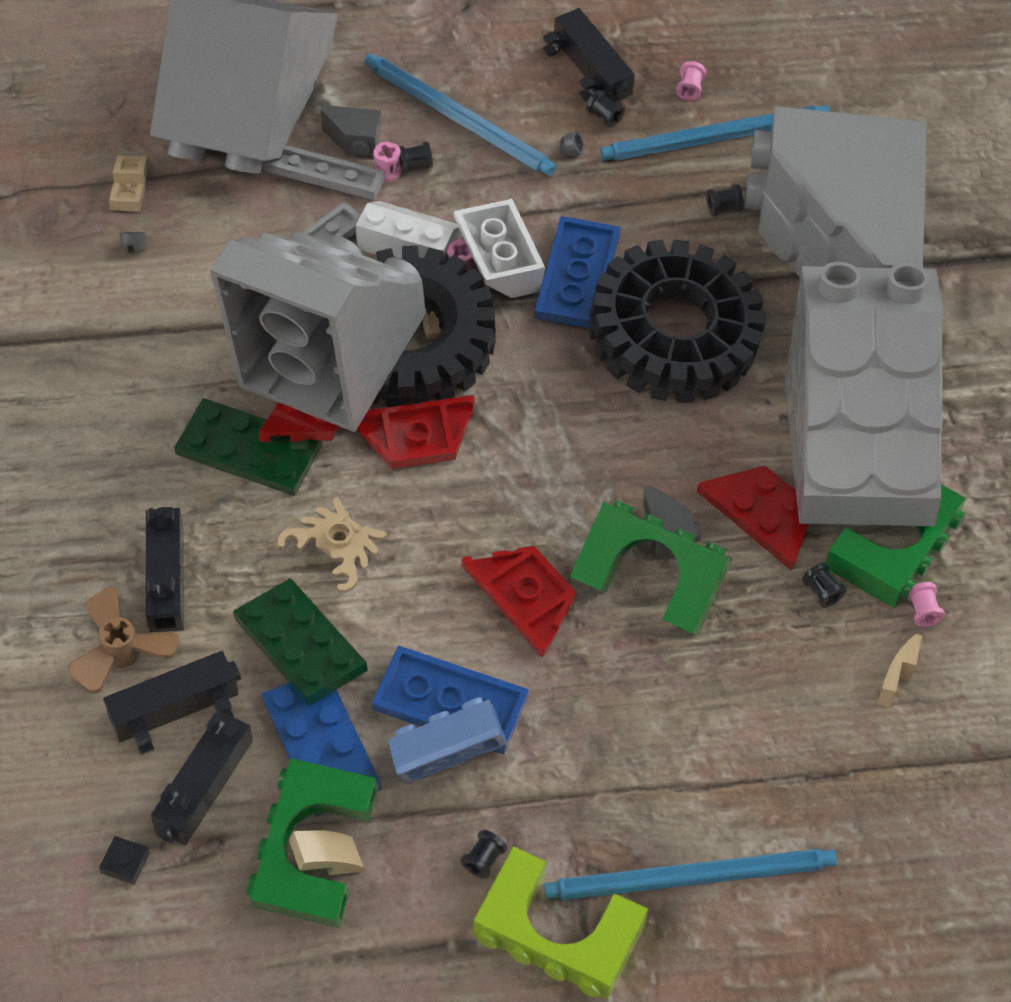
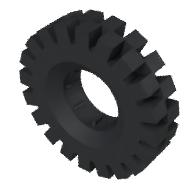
(466, 335)
(668, 361)

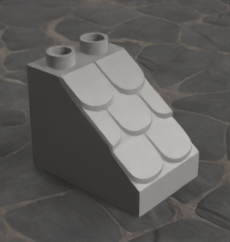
(237, 77)
(840, 188)
(315, 321)
(866, 395)

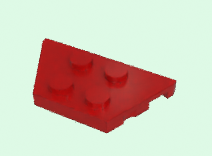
(296, 424)
(418, 431)
(760, 507)
(525, 591)

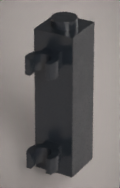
(591, 55)
(164, 570)
(172, 697)
(201, 778)

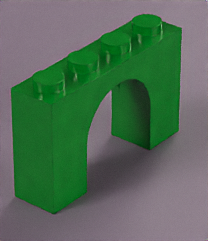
(700, 567)
(892, 572)
(306, 792)

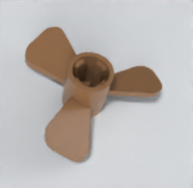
(95, 666)

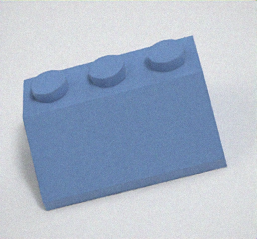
(446, 740)

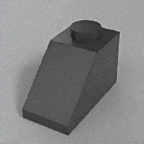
(352, 129)
(673, 513)

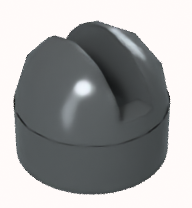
(572, 144)
(131, 239)

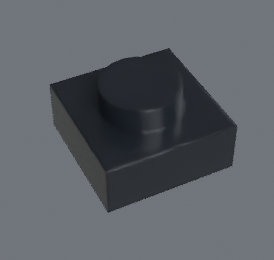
(124, 860)

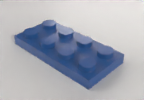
(573, 269)
(424, 685)
(318, 731)

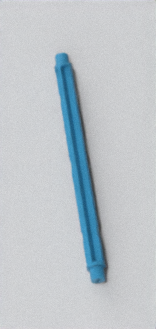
(460, 114)
(692, 136)
(690, 874)

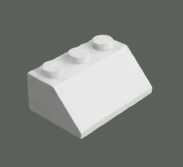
(392, 227)
(502, 248)

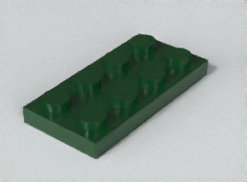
(231, 443)
(300, 641)

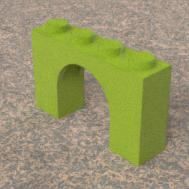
(590, 963)

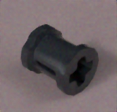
(605, 108)
(415, 157)
(724, 200)
(820, 574)
(483, 854)

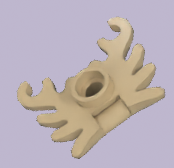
(338, 538)

